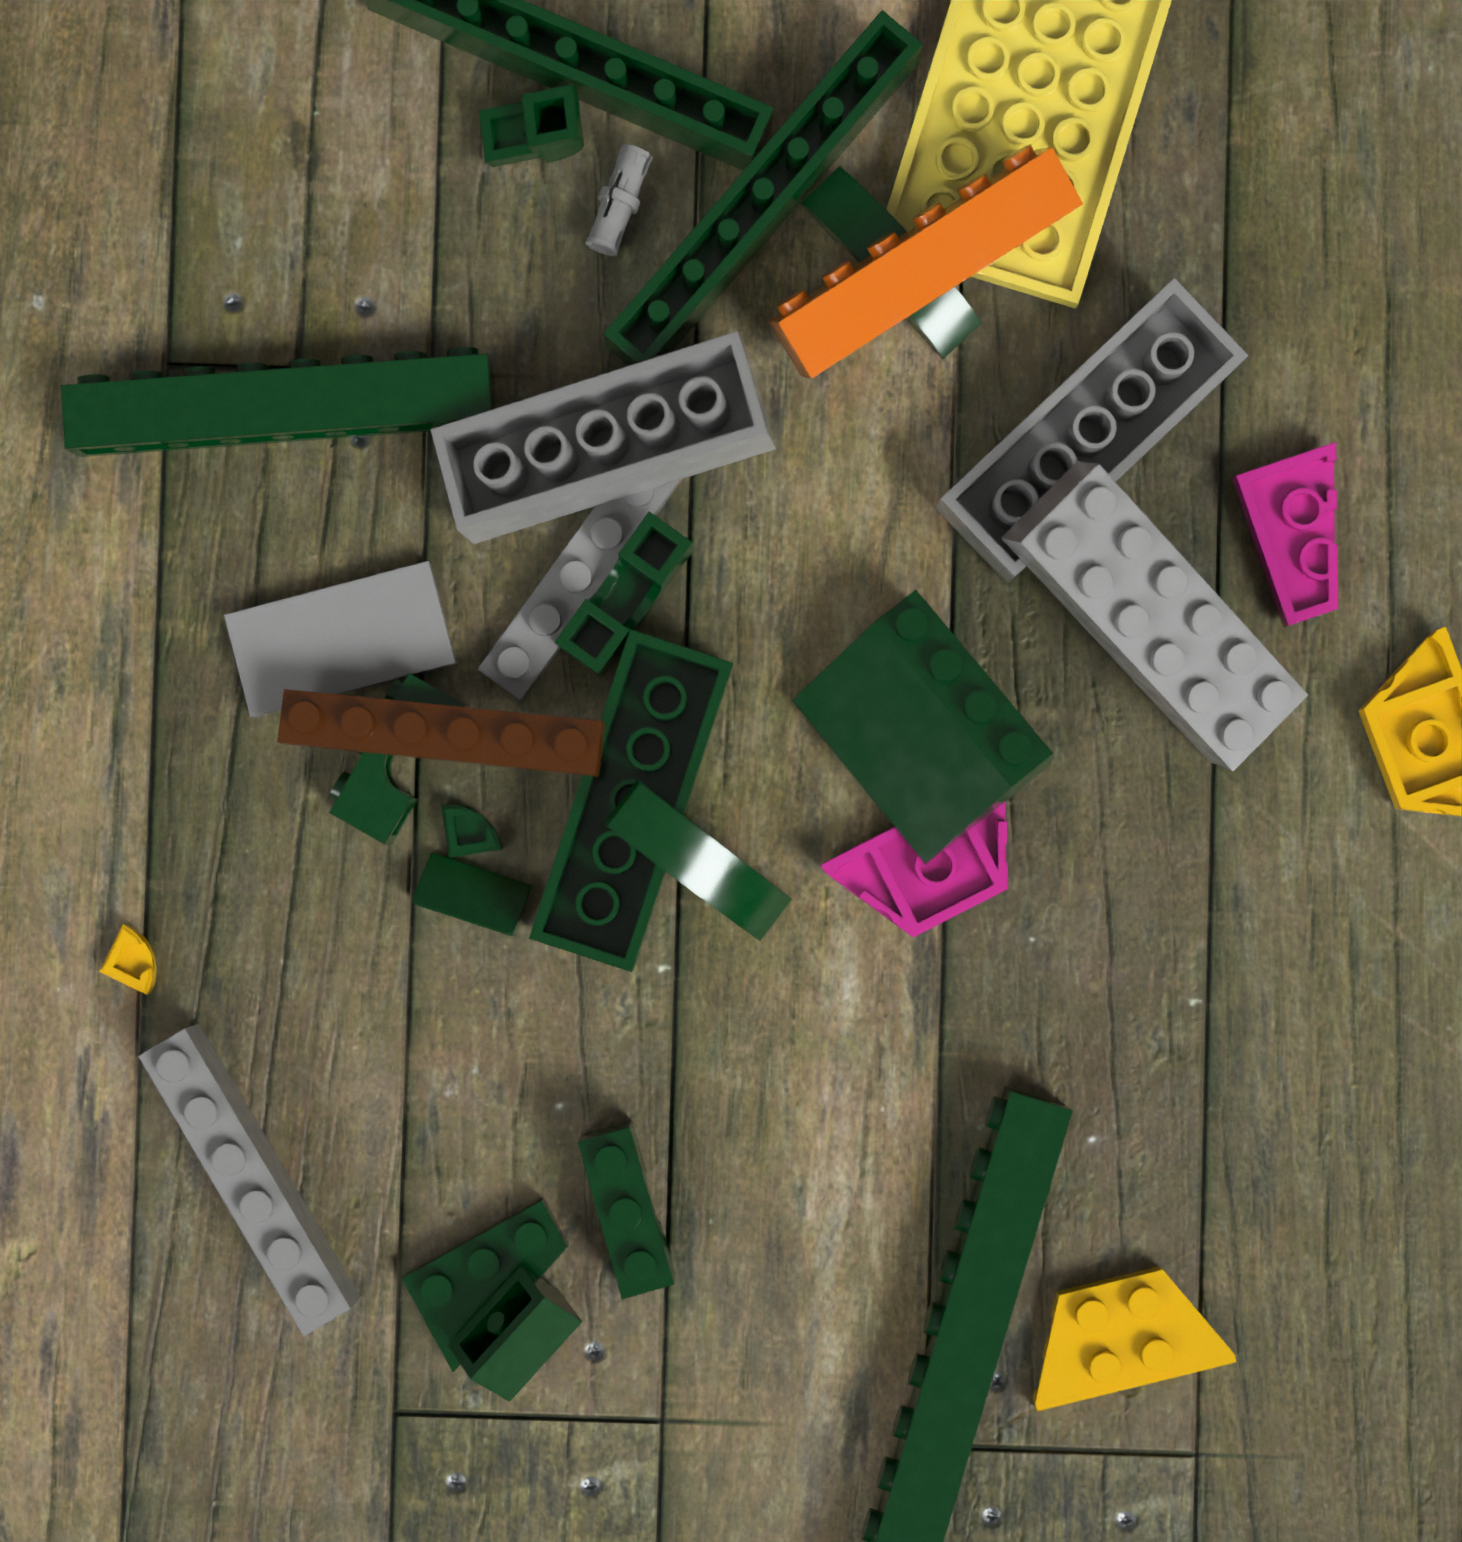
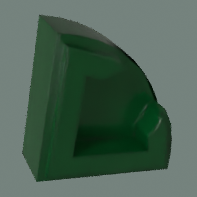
(468, 832)

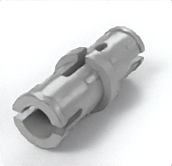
(619, 200)

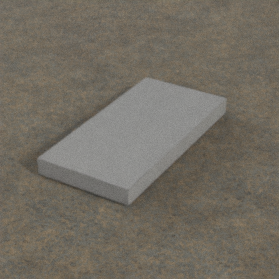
(341, 637)

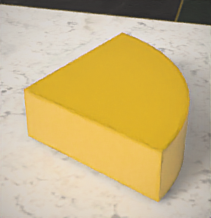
(131, 960)

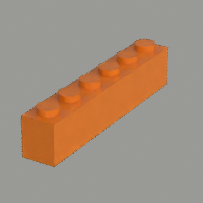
(925, 261)

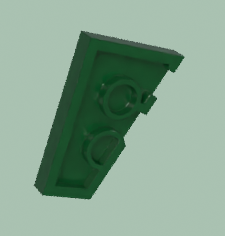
(465, 1277)

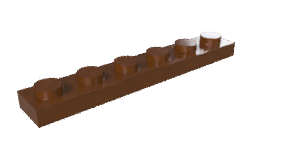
(441, 732)

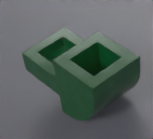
(540, 126)

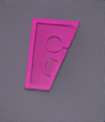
(1293, 530)

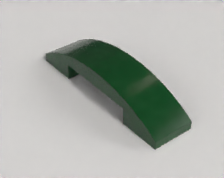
(857, 221)
(697, 860)

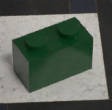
(514, 1334)

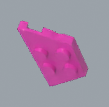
(918, 895)

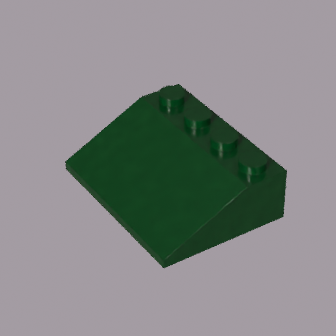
(922, 727)

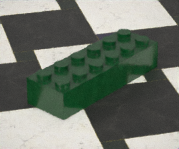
(654, 734)

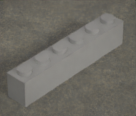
(250, 1178)

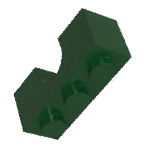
(626, 596)
(369, 794)
(626, 1209)

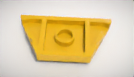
(1418, 729)
(1123, 1337)

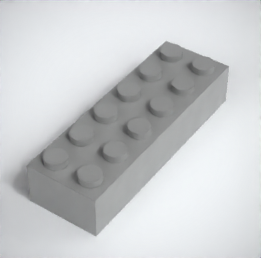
(1101, 415)
(603, 438)
(1154, 615)

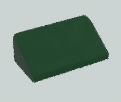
(472, 894)

